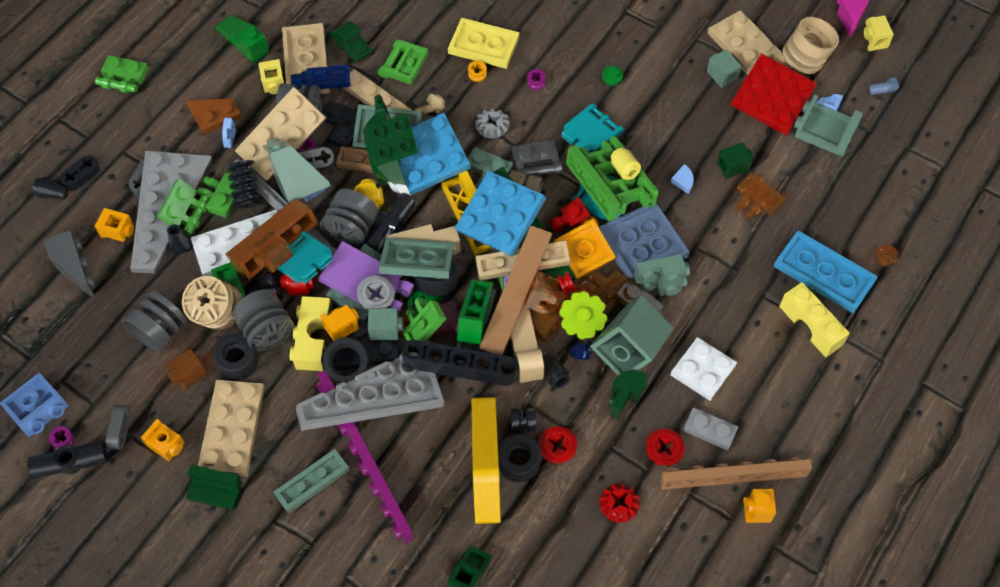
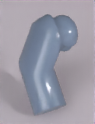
(889, 86)

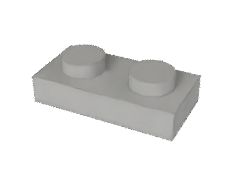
(710, 429)

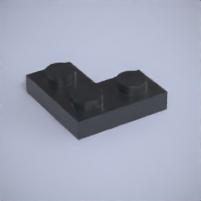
(344, 120)

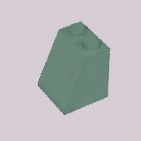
(292, 171)
(632, 337)

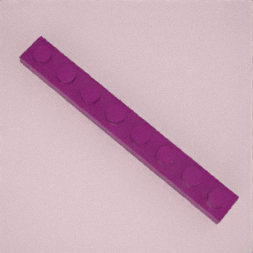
(368, 467)

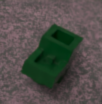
(349, 39)
(626, 387)
(470, 569)

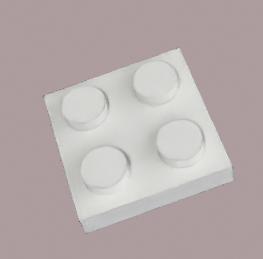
(703, 368)

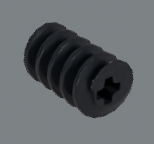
(242, 184)

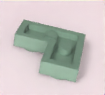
(482, 162)

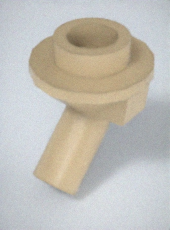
(435, 104)

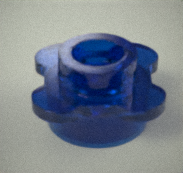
(580, 351)

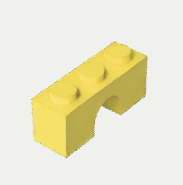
(826, 330)
(309, 352)

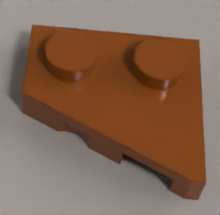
(211, 113)

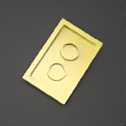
(483, 43)

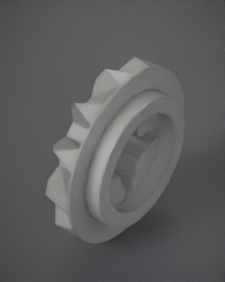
(488, 129)
(373, 284)

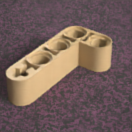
(526, 350)

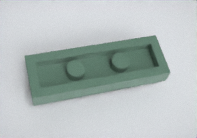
(311, 481)

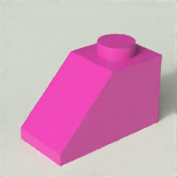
(851, 13)

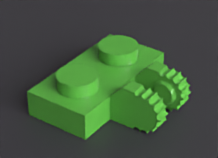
(220, 201)
(425, 322)

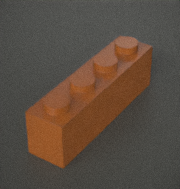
(286, 223)

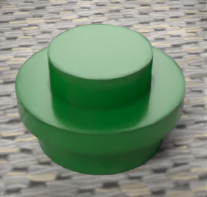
(612, 75)

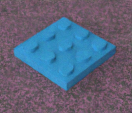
(437, 156)
(500, 213)

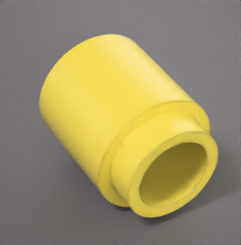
(625, 163)

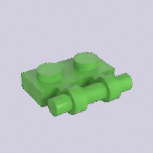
(122, 69)
(177, 203)

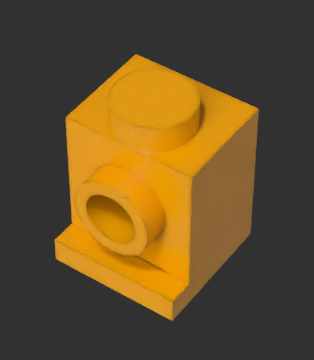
(114, 225)
(340, 322)
(155, 437)
(760, 506)

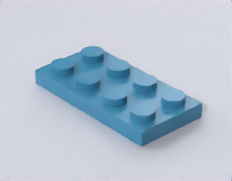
(825, 271)

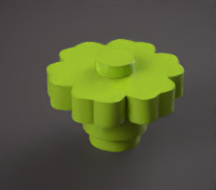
(583, 315)

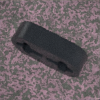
(80, 173)

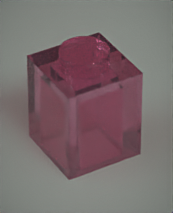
(450, 325)

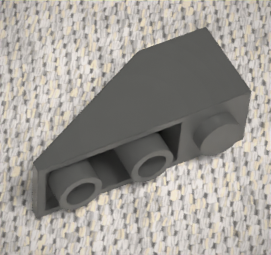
(67, 258)

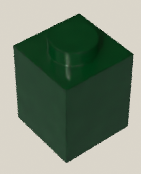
(735, 160)

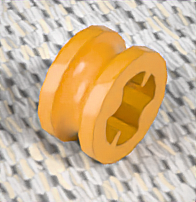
(477, 65)

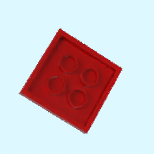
(773, 94)

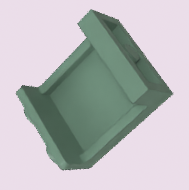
(826, 127)

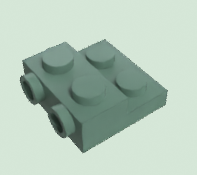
(663, 274)

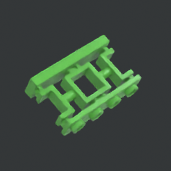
(598, 185)

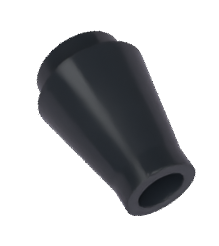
(47, 188)
(178, 240)
(555, 372)

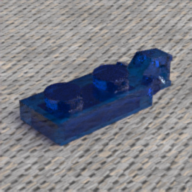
(324, 77)

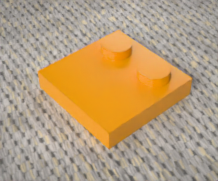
(587, 249)

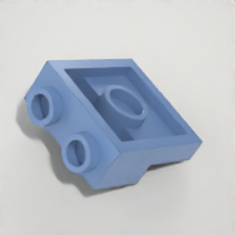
(34, 405)

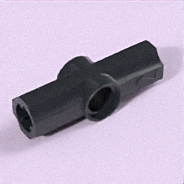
(389, 221)
(53, 462)

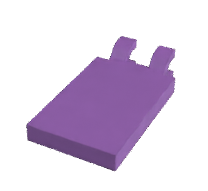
(352, 267)

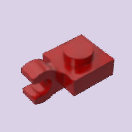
(573, 215)

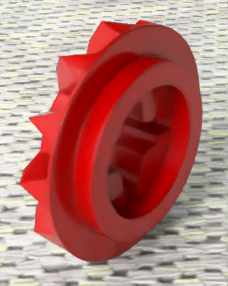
(555, 435)
(665, 437)
(620, 513)

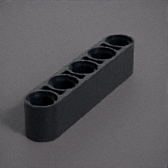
(450, 354)

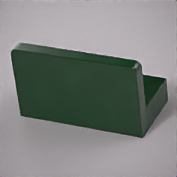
(213, 487)

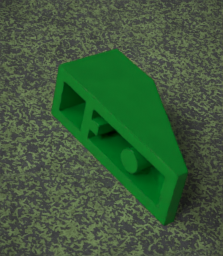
(244, 37)
(475, 312)

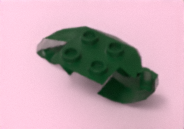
(386, 143)

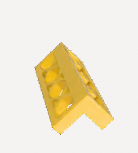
(468, 190)

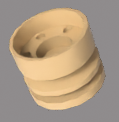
(810, 45)
(216, 313)

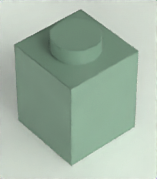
(723, 68)
(384, 324)

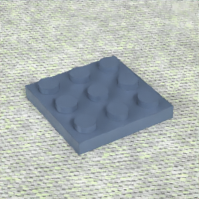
(642, 237)

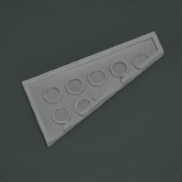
(158, 176)
(373, 394)

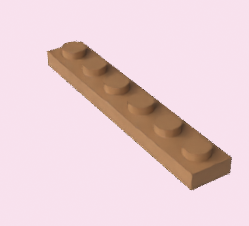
(743, 472)

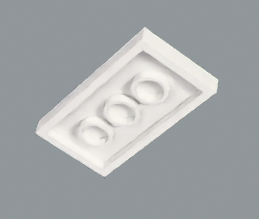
(213, 245)

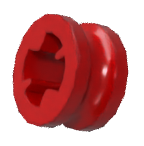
(566, 282)

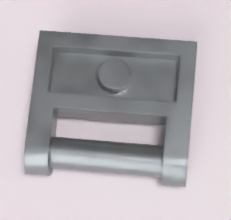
(537, 154)

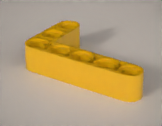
(485, 461)

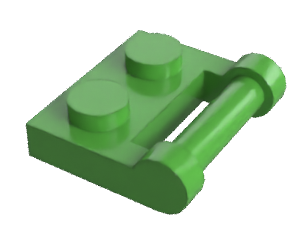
(408, 65)

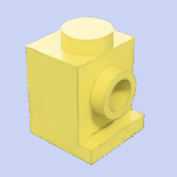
(878, 33)
(272, 79)

